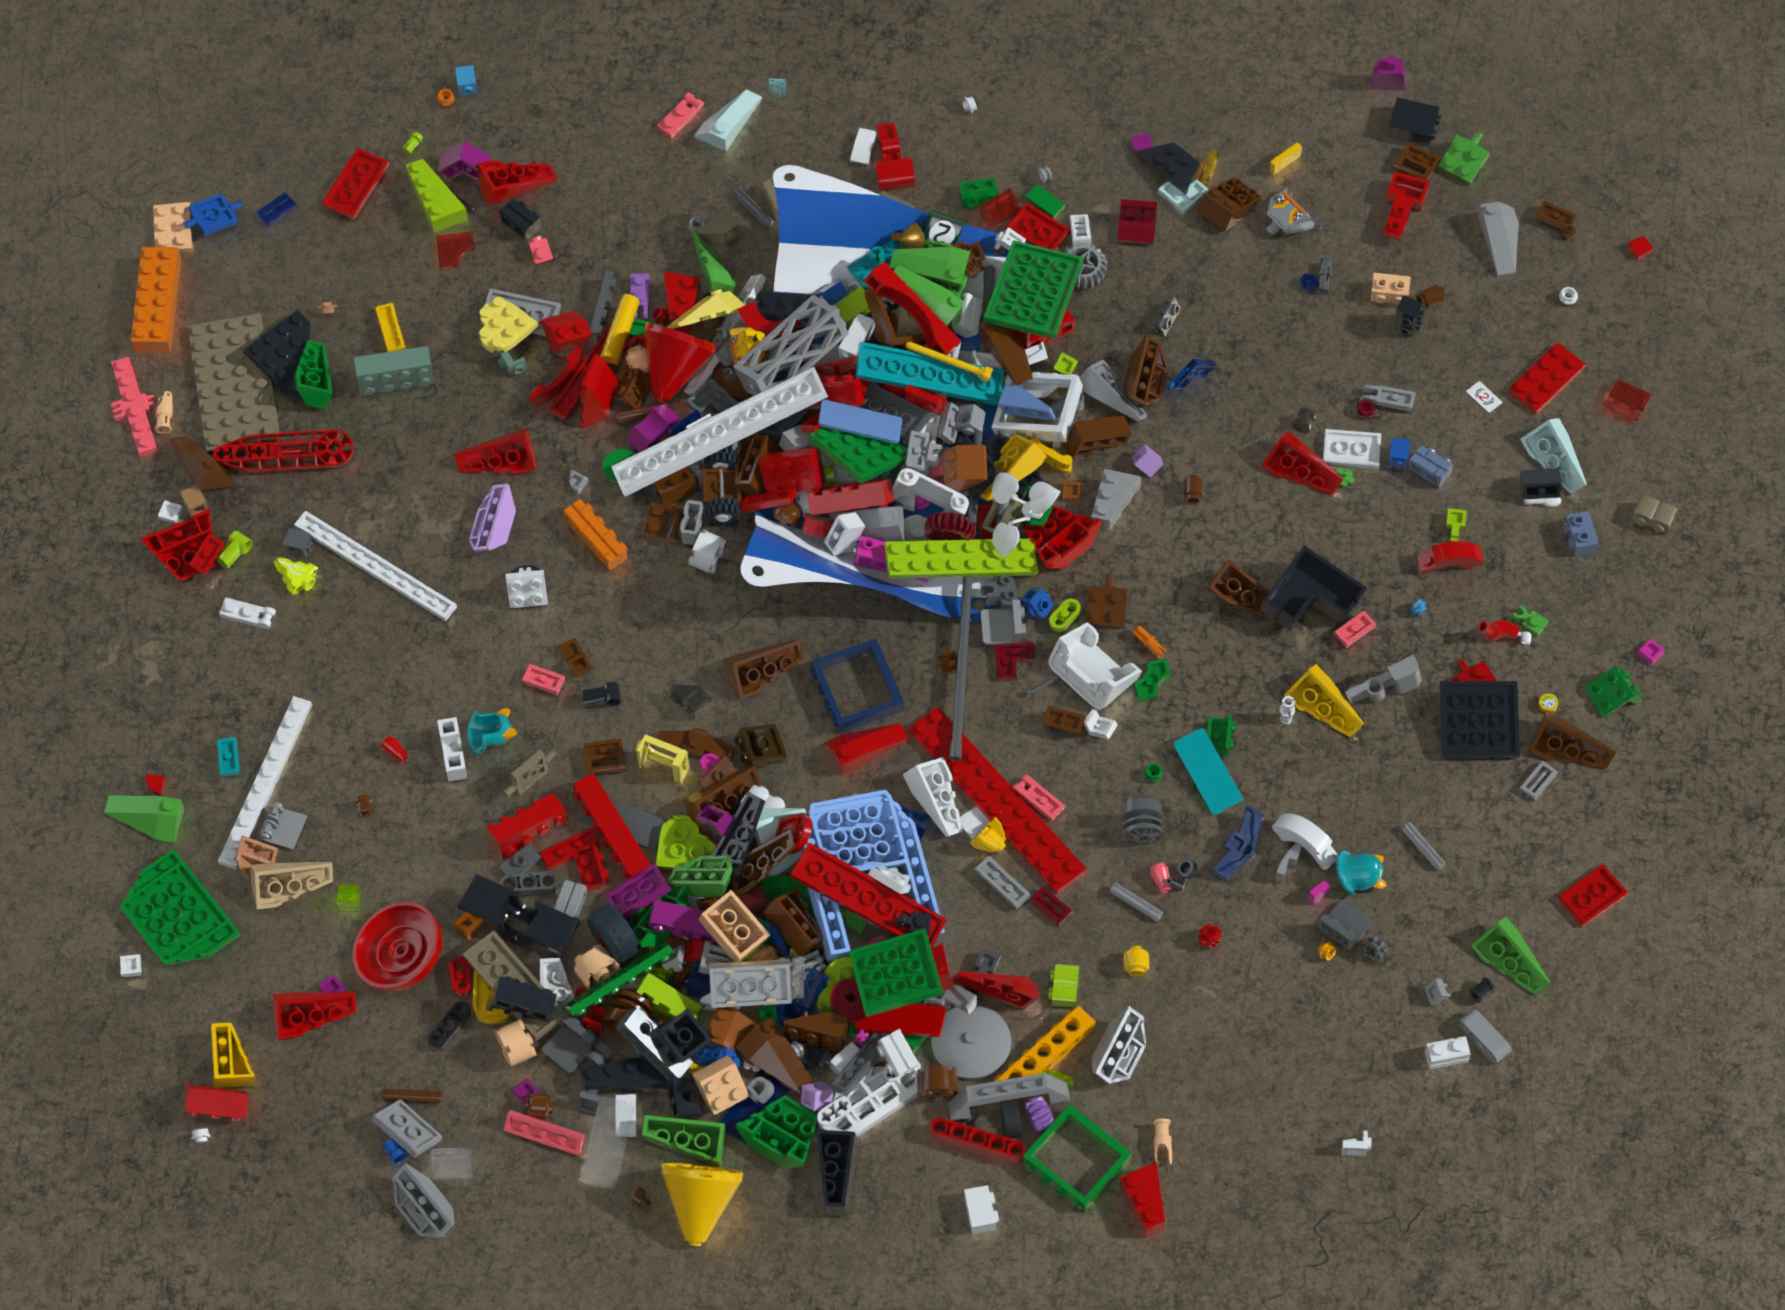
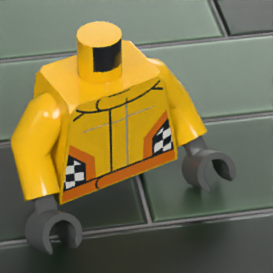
(741, 342)

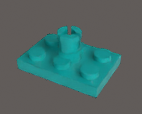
(877, 255)

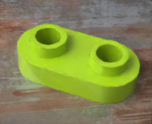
(1062, 615)

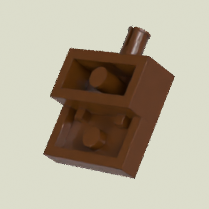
(1107, 604)

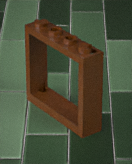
(884, 325)

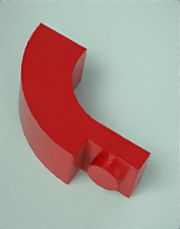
(1451, 554)

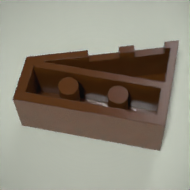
(1097, 434)
(747, 471)

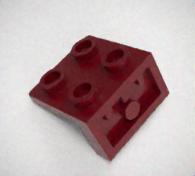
(1137, 221)

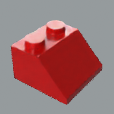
(566, 331)

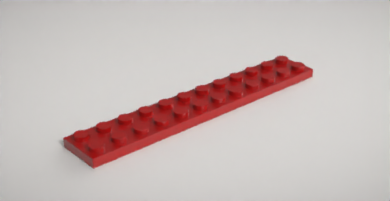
(998, 799)

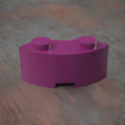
(652, 428)

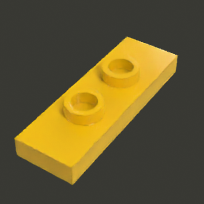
(390, 327)

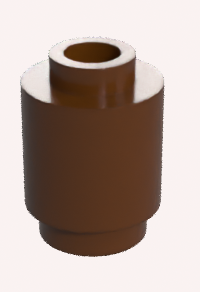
(1431, 296)
(1193, 489)

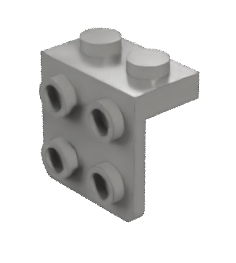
(1003, 625)

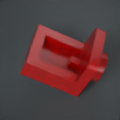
(594, 1019)

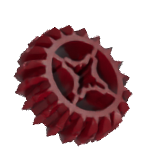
(949, 527)

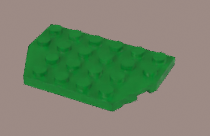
(177, 913)

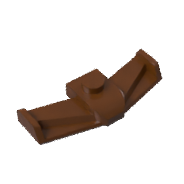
(697, 742)

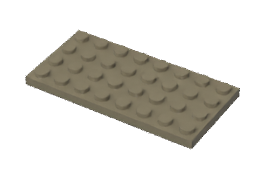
(231, 389)

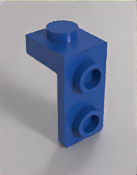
(710, 1054)

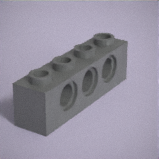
(644, 1042)

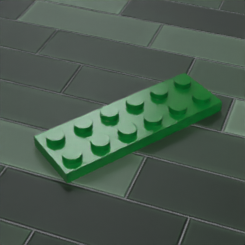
(611, 984)

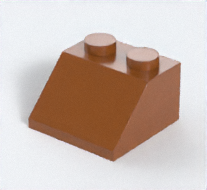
(964, 466)
(729, 1028)

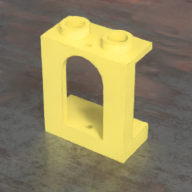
(679, 764)

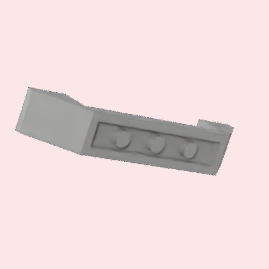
(1007, 1090)

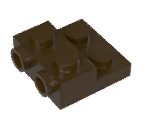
(760, 745)

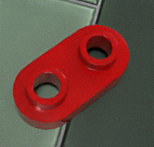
(460, 977)

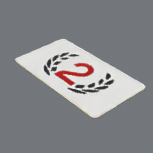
(1484, 396)

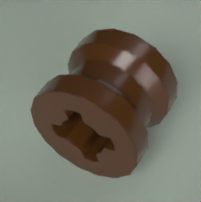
(363, 806)

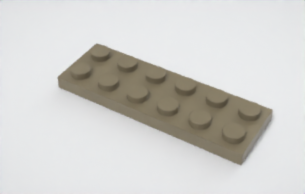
(495, 959)

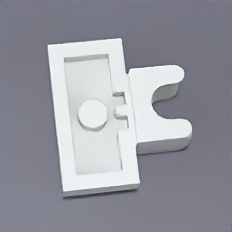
(891, 878)

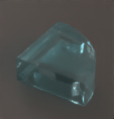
(778, 86)

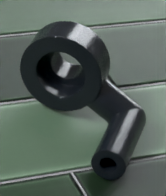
(1182, 869)

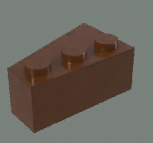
(794, 923)

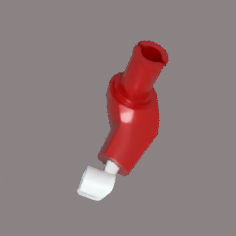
(1503, 629)

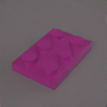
(638, 891)

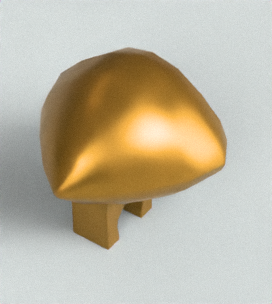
(910, 238)

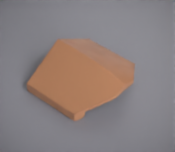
(252, 853)

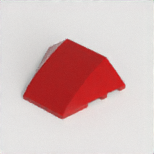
(597, 392)
(1062, 537)
(179, 544)

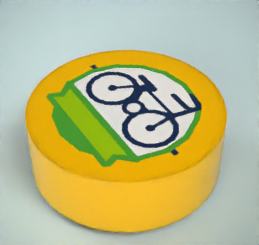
(1548, 703)

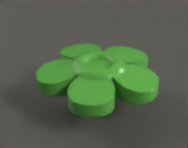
(1347, 476)

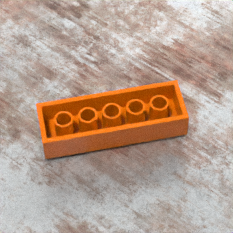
(156, 300)

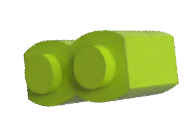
(1064, 986)

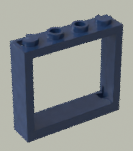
(866, 716)

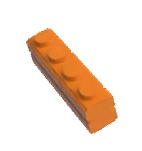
(595, 534)

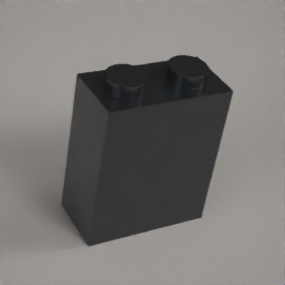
(1414, 122)

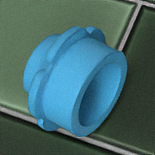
(1419, 607)

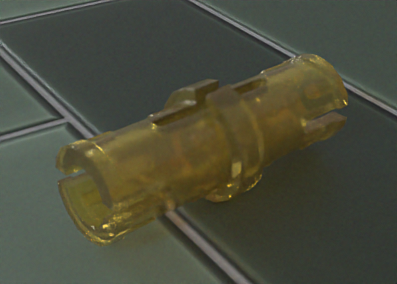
(1209, 167)

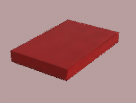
(1038, 228)
(1592, 895)

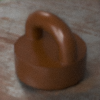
(639, 1199)

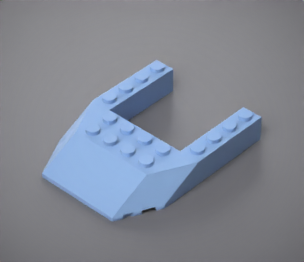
(866, 834)

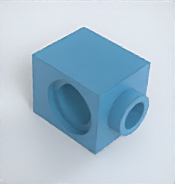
(466, 80)

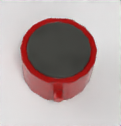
(817, 525)

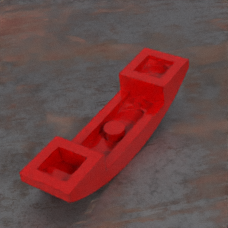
(544, 394)

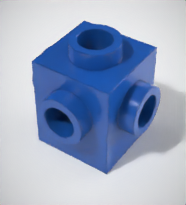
(1036, 602)

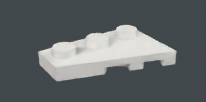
(554, 978)

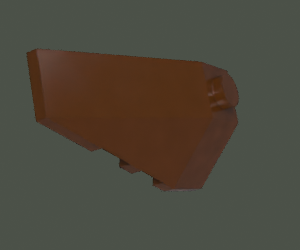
(1007, 349)
(1238, 588)
(756, 668)
(1565, 742)
(723, 794)
(762, 861)

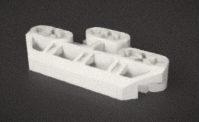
(872, 1091)

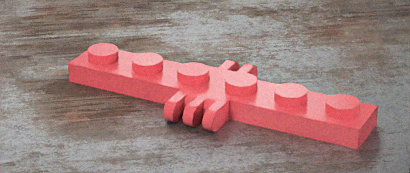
(133, 406)

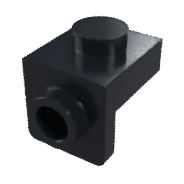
(817, 1059)

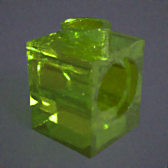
(348, 898)

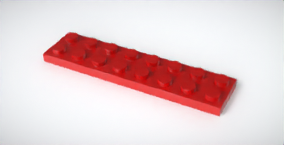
(860, 892)

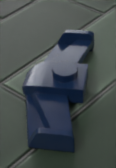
(1239, 845)

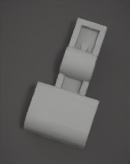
(1402, 675)

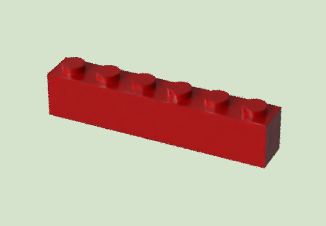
(610, 826)

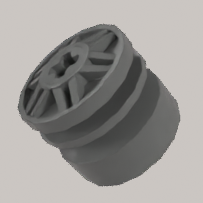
(1141, 821)

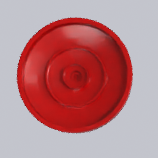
(397, 947)

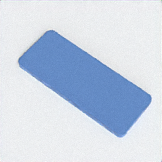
(860, 421)

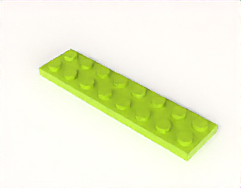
(958, 559)

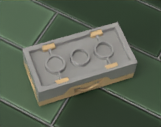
(750, 983)

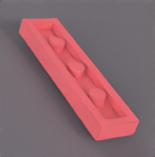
(544, 1132)

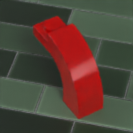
(753, 319)

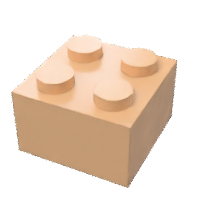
(720, 1085)

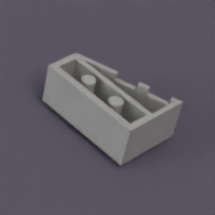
(1113, 496)

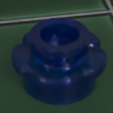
(1308, 285)

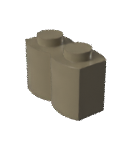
(1654, 514)

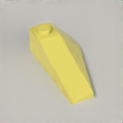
(708, 308)

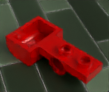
(893, 171)
(1405, 193)

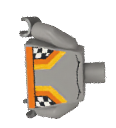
(1289, 215)

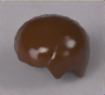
(788, 514)

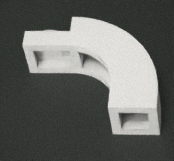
(1311, 837)

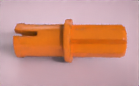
(1149, 641)

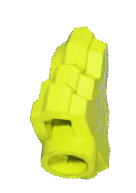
(296, 574)

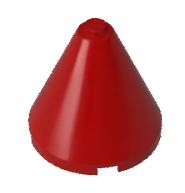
(673, 359)

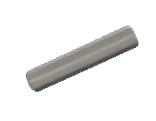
(1424, 847)
(1136, 902)

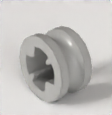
(1045, 174)

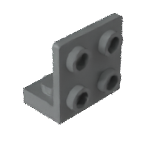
(1345, 924)

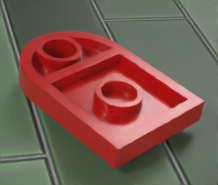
(801, 826)

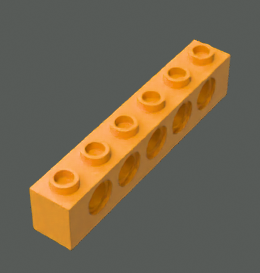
(1056, 1052)

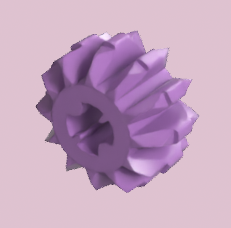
(1038, 1113)

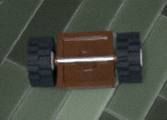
(719, 488)

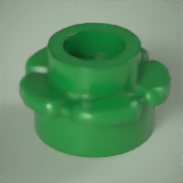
(1153, 768)
(768, 1009)

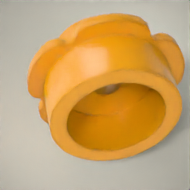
(1327, 951)

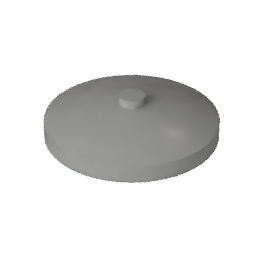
(973, 1043)

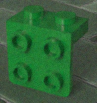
(1613, 690)

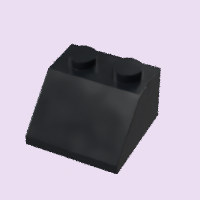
(684, 1036)

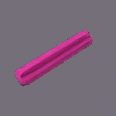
(861, 1039)

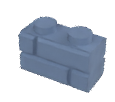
(1430, 465)

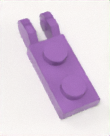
(640, 289)

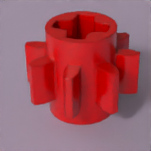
(1210, 936)

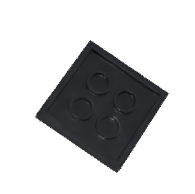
(779, 306)

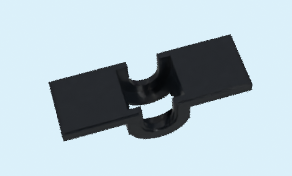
(496, 902)

